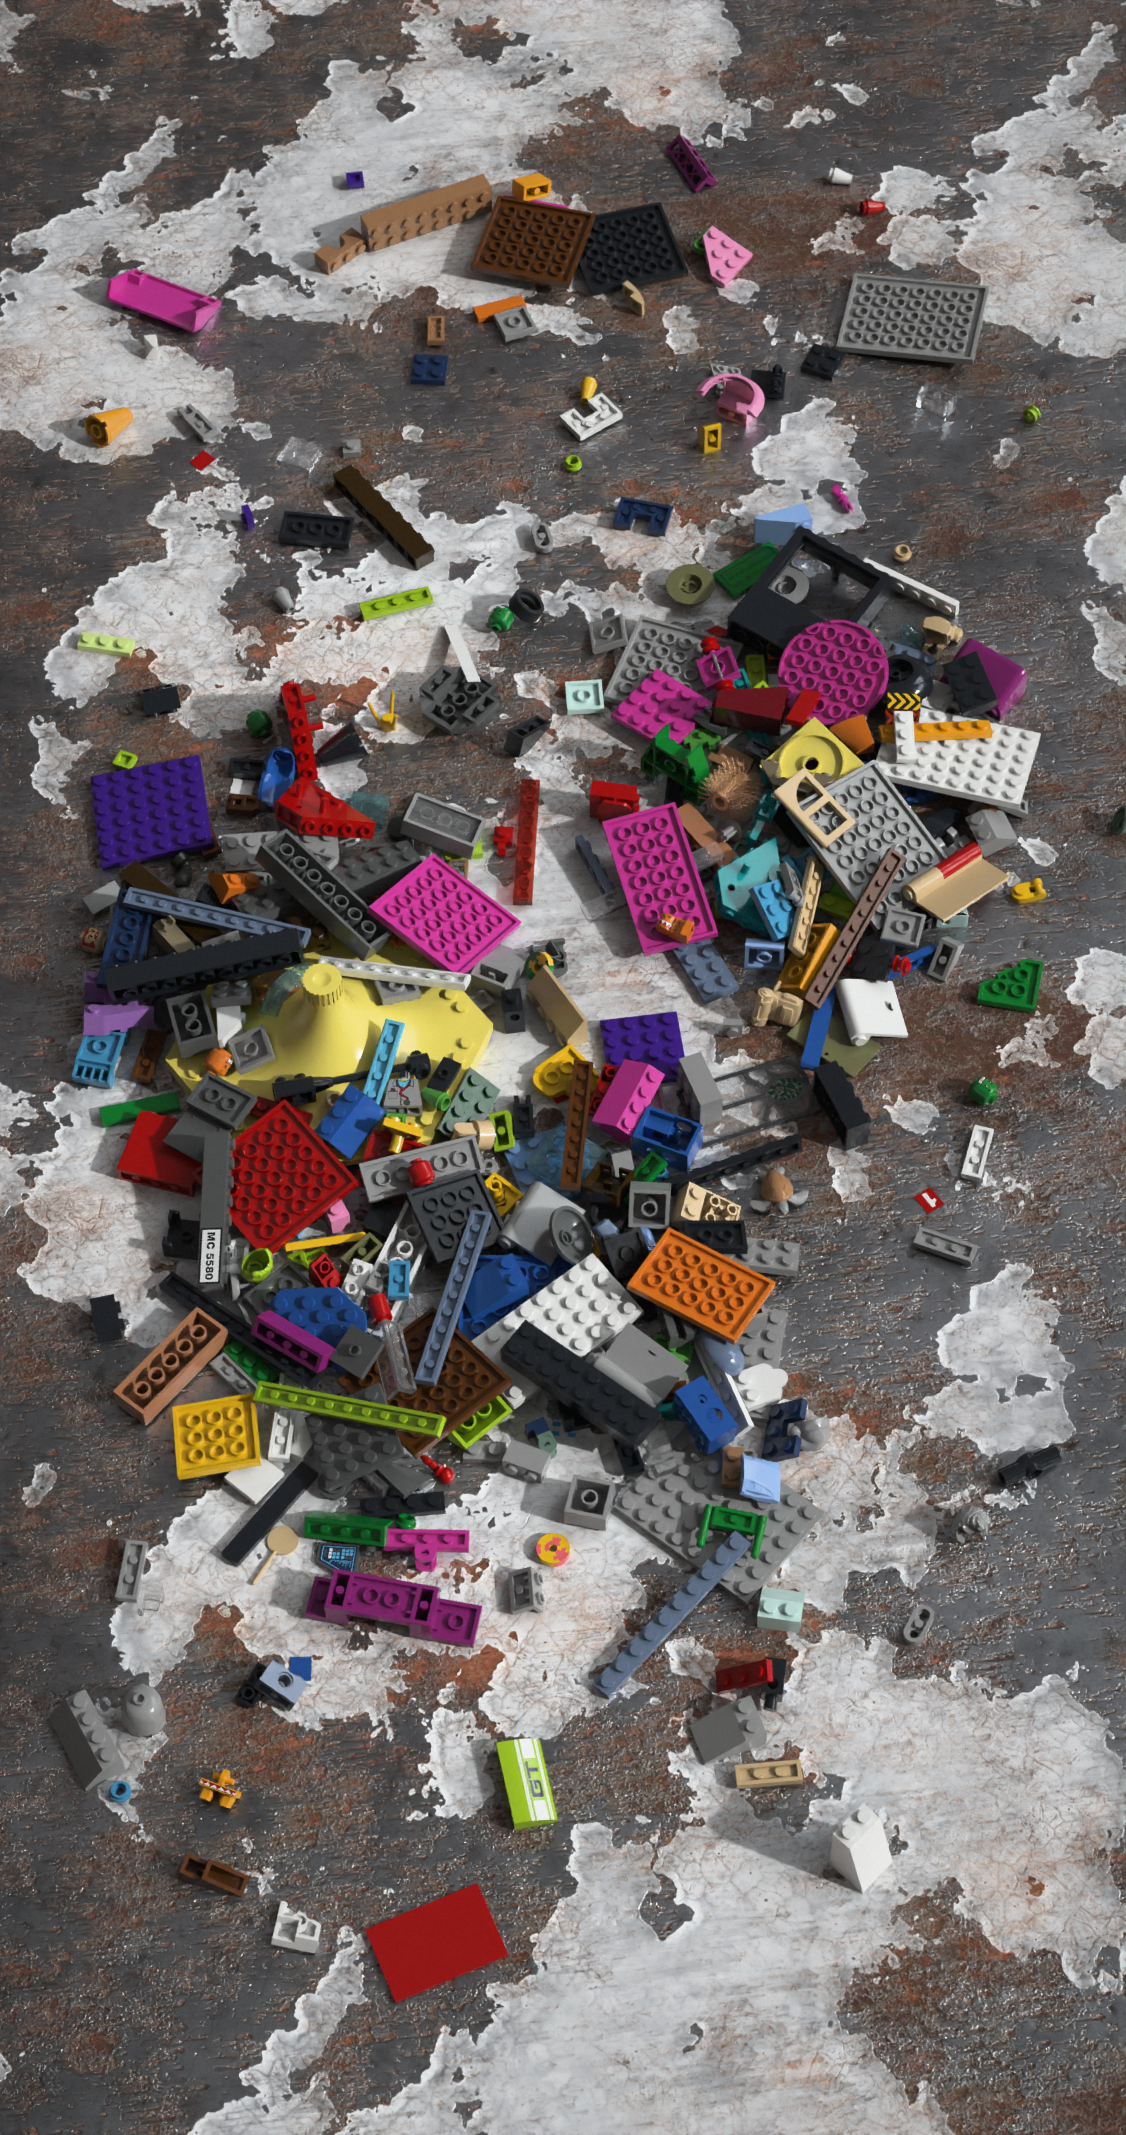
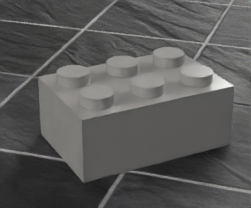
(699, 1089)

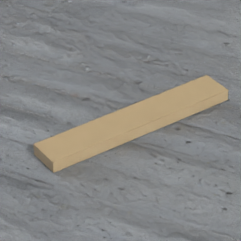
(805, 914)

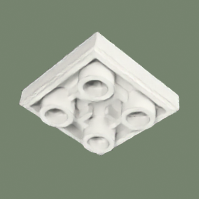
(255, 1481)

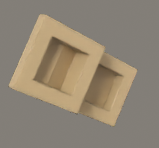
(635, 298)

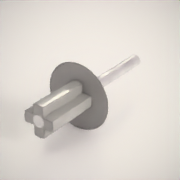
(732, 830)

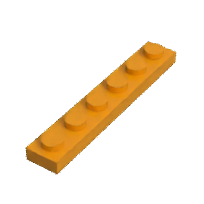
(941, 731)

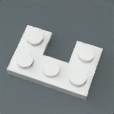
(605, 415)

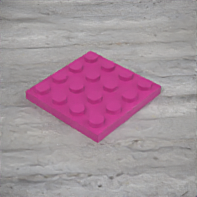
(660, 702)

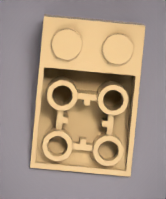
(700, 1204)

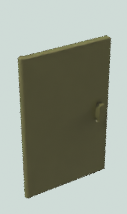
(837, 1044)

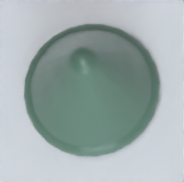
(1119, 822)

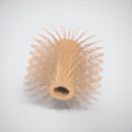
(731, 791)

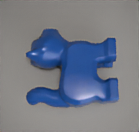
(921, 796)

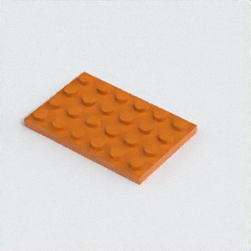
(701, 1286)

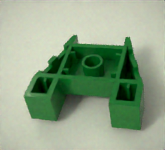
(678, 763)

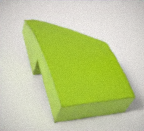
(304, 1259)

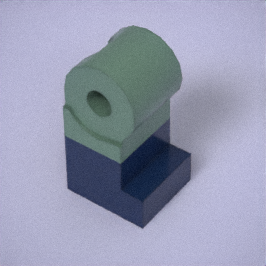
(542, 1435)

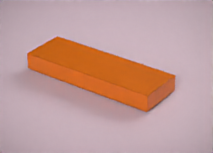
(486, 311)

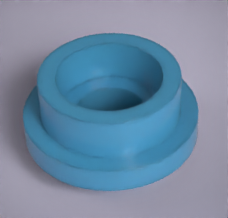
(117, 1786)

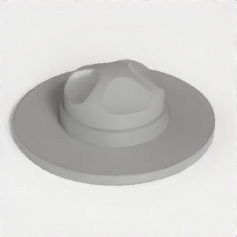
(792, 584)

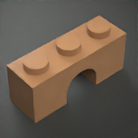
(331, 259)

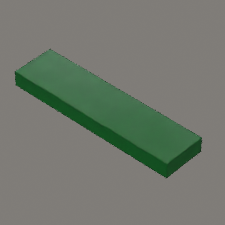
(130, 1110)

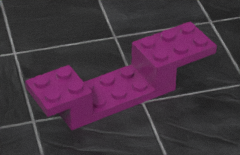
(394, 1602)

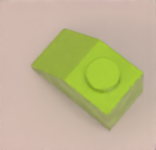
(504, 1129)

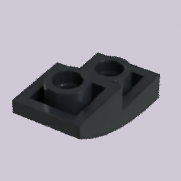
(247, 1693)

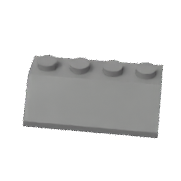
(86, 1740)

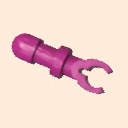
(841, 498)

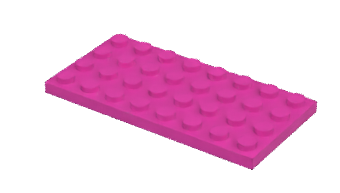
(658, 875)

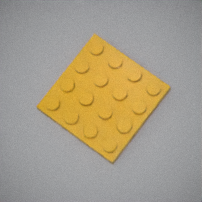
(216, 1436)

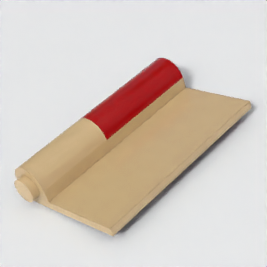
(954, 883)

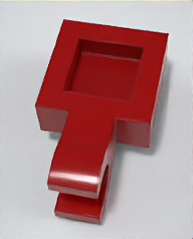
(503, 837)

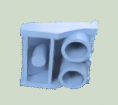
(759, 1479)

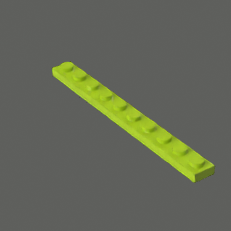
(349, 1409)

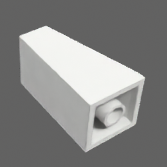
(860, 1849)

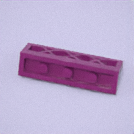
(692, 159)

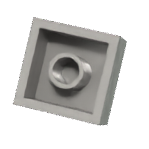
(649, 1205)
(589, 1502)

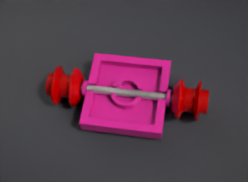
(718, 666)

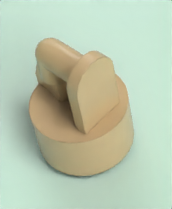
(483, 1130)

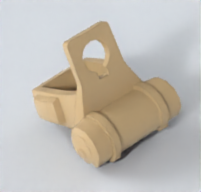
(941, 632)
(776, 1006)

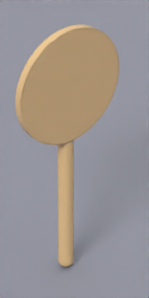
(281, 1541)

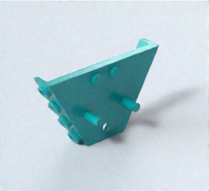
(743, 873)

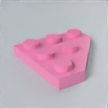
(723, 256)

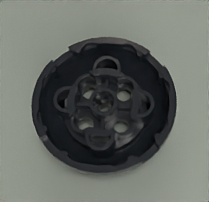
(907, 676)

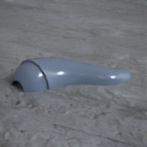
(723, 1354)

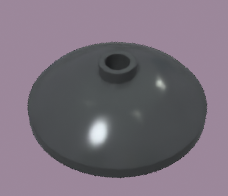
(571, 1234)

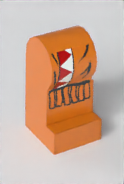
(675, 927)

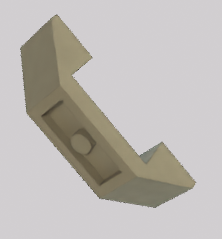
(773, 771)

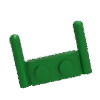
(733, 1520)

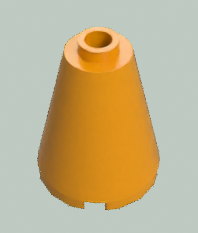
(107, 425)

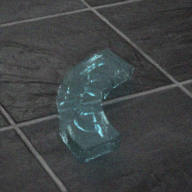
(280, 989)

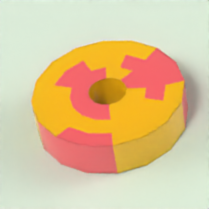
(556, 1541)

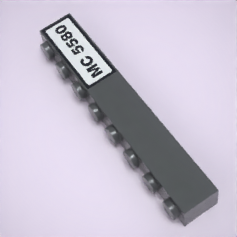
(215, 1211)

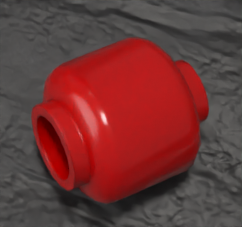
(420, 1172)

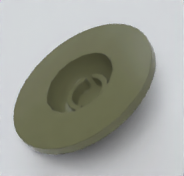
(690, 584)

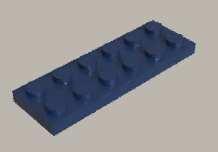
(126, 937)

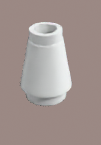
(838, 176)

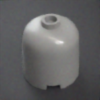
(143, 1711)

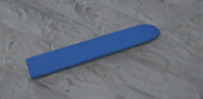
(817, 1033)

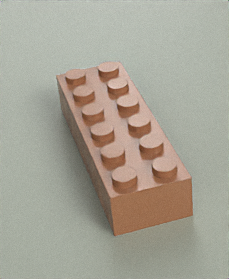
(171, 1366)

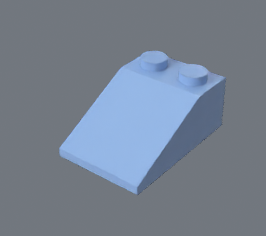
(781, 524)

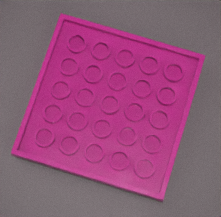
(444, 916)

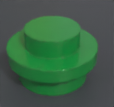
(405, 1521)

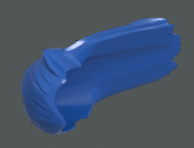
(276, 775)

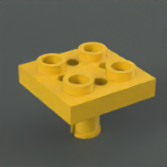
(400, 1132)
(496, 1186)

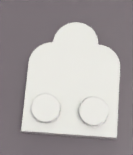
(760, 1385)

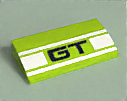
(526, 1783)

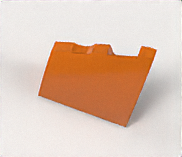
(855, 735)

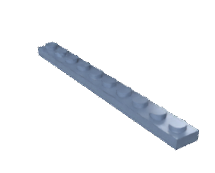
(206, 914)
(453, 1298)
(671, 1615)

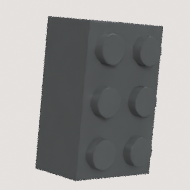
(192, 1024)

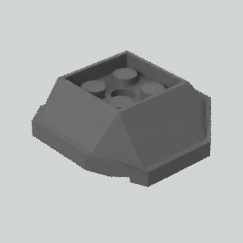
(455, 703)

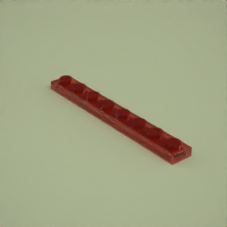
(526, 842)

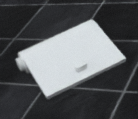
(870, 1009)

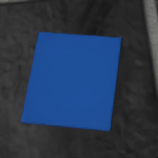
(301, 1667)

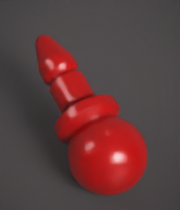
(444, 1474)

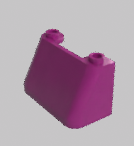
(1004, 675)

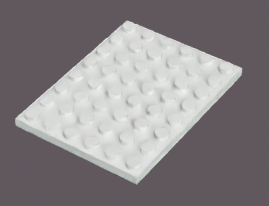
(973, 769)

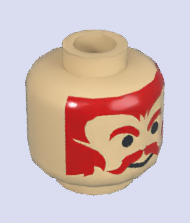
(93, 940)

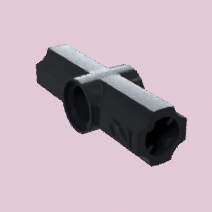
(1029, 1466)

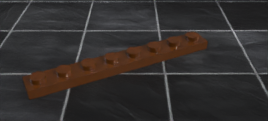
(576, 1126)

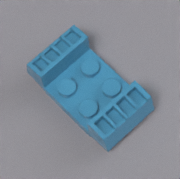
(98, 1058)

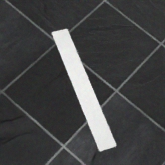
(462, 653)

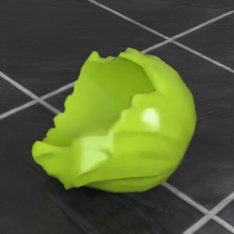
(256, 1265)

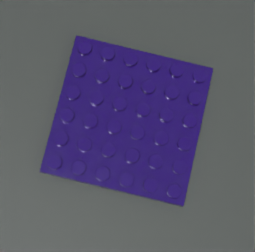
(151, 812)

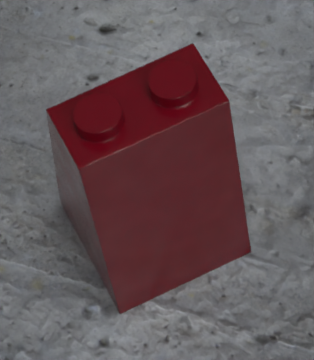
(752, 709)

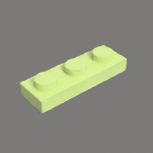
(105, 644)

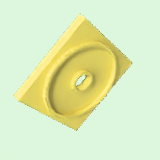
(817, 744)

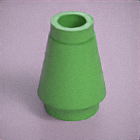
(437, 1099)

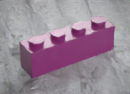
(292, 1341)

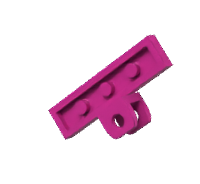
(427, 1544)

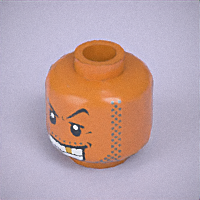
(218, 1062)

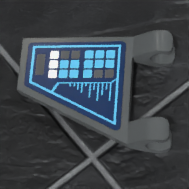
(342, 1555)

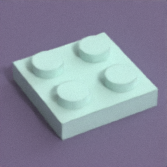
(584, 697)

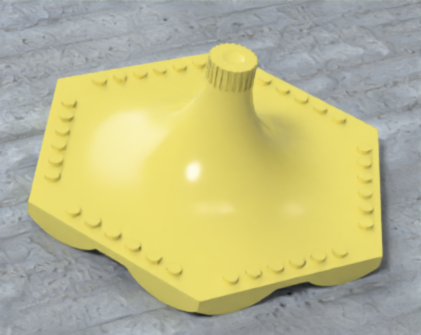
(335, 1029)

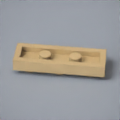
(768, 1774)

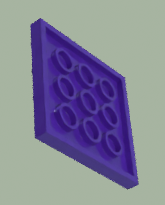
(644, 1039)

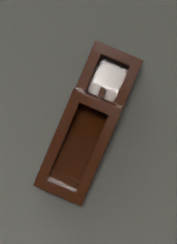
(212, 1875)

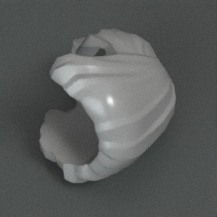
(970, 1520)

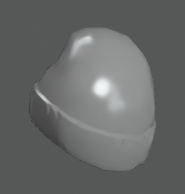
(813, 1433)

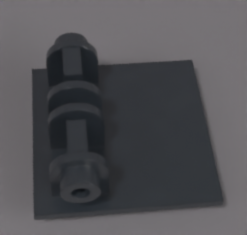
(771, 382)

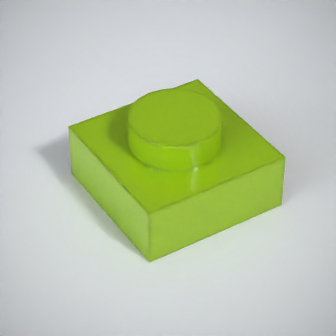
(124, 760)

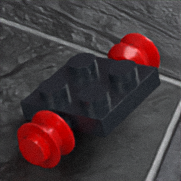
(875, 959)

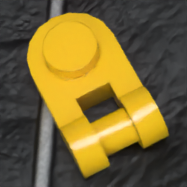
(1021, 893)

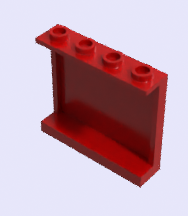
(154, 1163)

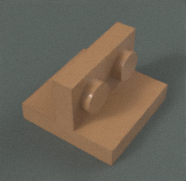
(729, 753)

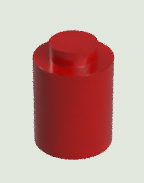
(379, 1308)

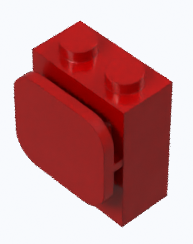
(612, 800)

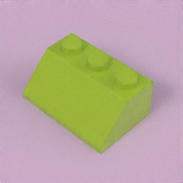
(480, 1423)

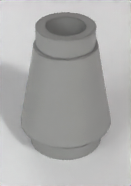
(282, 598)

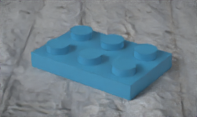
(774, 909)

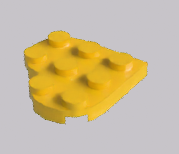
(554, 1075)

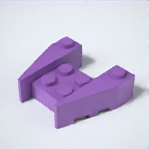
(109, 1017)

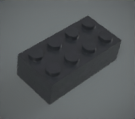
(841, 1105)

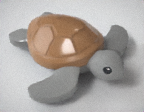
(777, 1191)

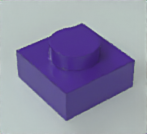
(355, 180)
(247, 517)

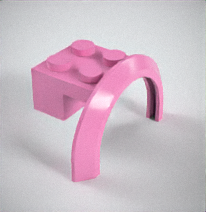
(740, 398)

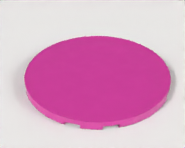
(839, 662)

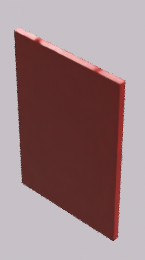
(436, 1942)

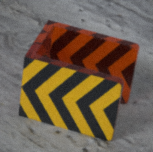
(902, 702)

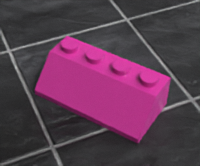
(627, 1099)

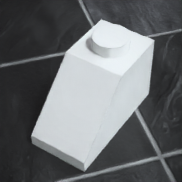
(229, 1024)

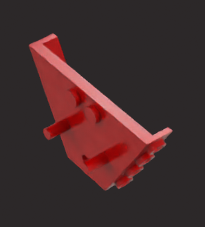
(300, 728)
(317, 812)

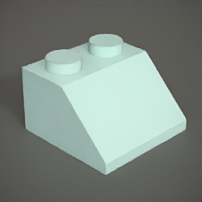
(780, 1609)

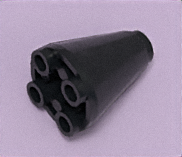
(341, 748)

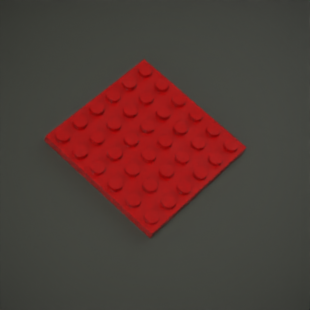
(282, 1178)

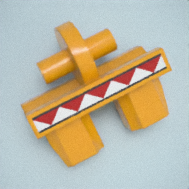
(228, 1795)

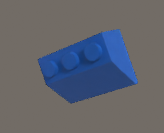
(349, 1121)

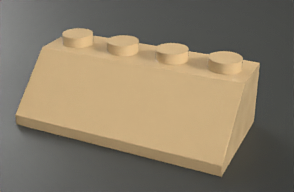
(557, 1008)

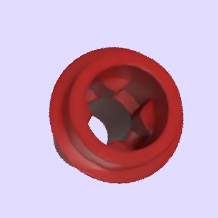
(871, 207)

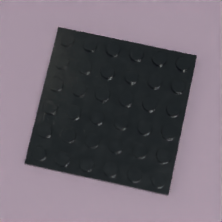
(633, 247)

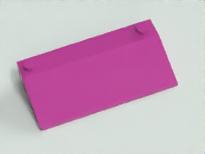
(162, 299)

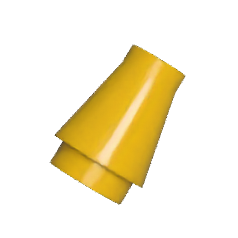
(587, 389)

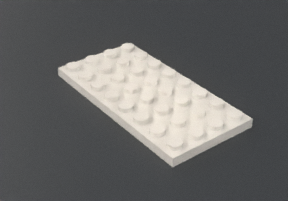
(576, 1310)

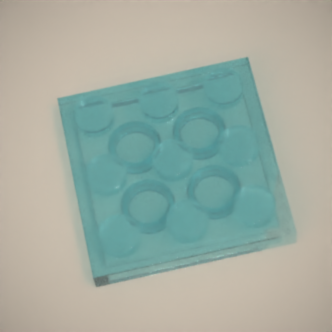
(548, 1158)

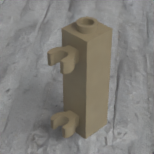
(170, 936)

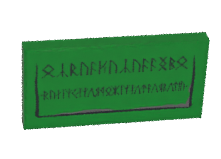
(744, 572)

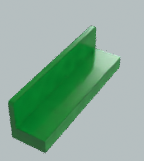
(346, 1528)

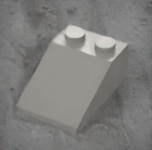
(729, 1731)

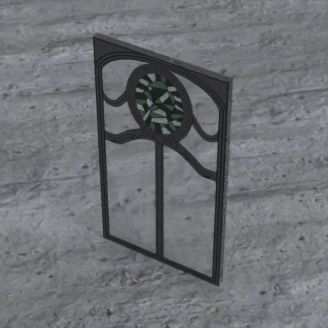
(759, 1100)

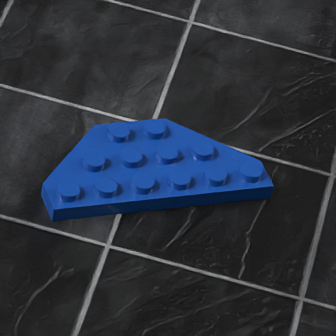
(321, 1312)

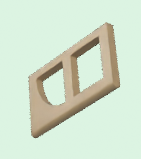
(787, 796)

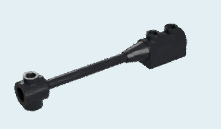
(304, 1088)

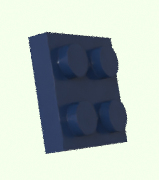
(429, 369)

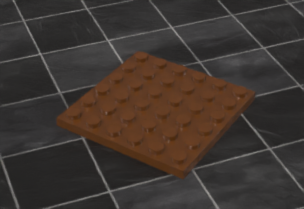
(533, 242)
(463, 1387)

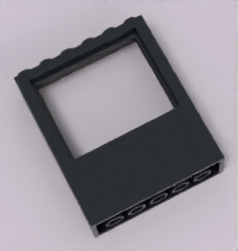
(773, 619)

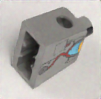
(403, 1095)

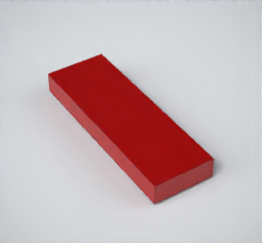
(803, 708)

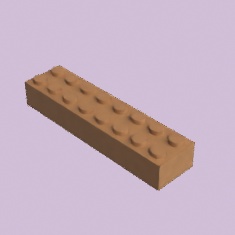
(426, 213)

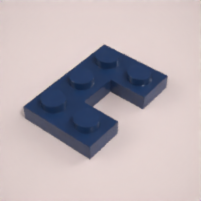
(657, 513)
(776, 1444)

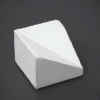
(151, 347)

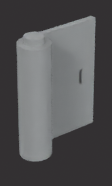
(530, 1222)
(641, 1372)

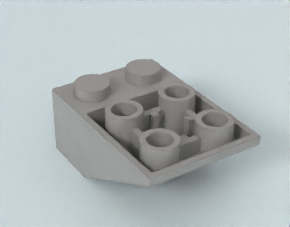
(498, 970)

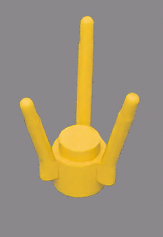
(388, 720)

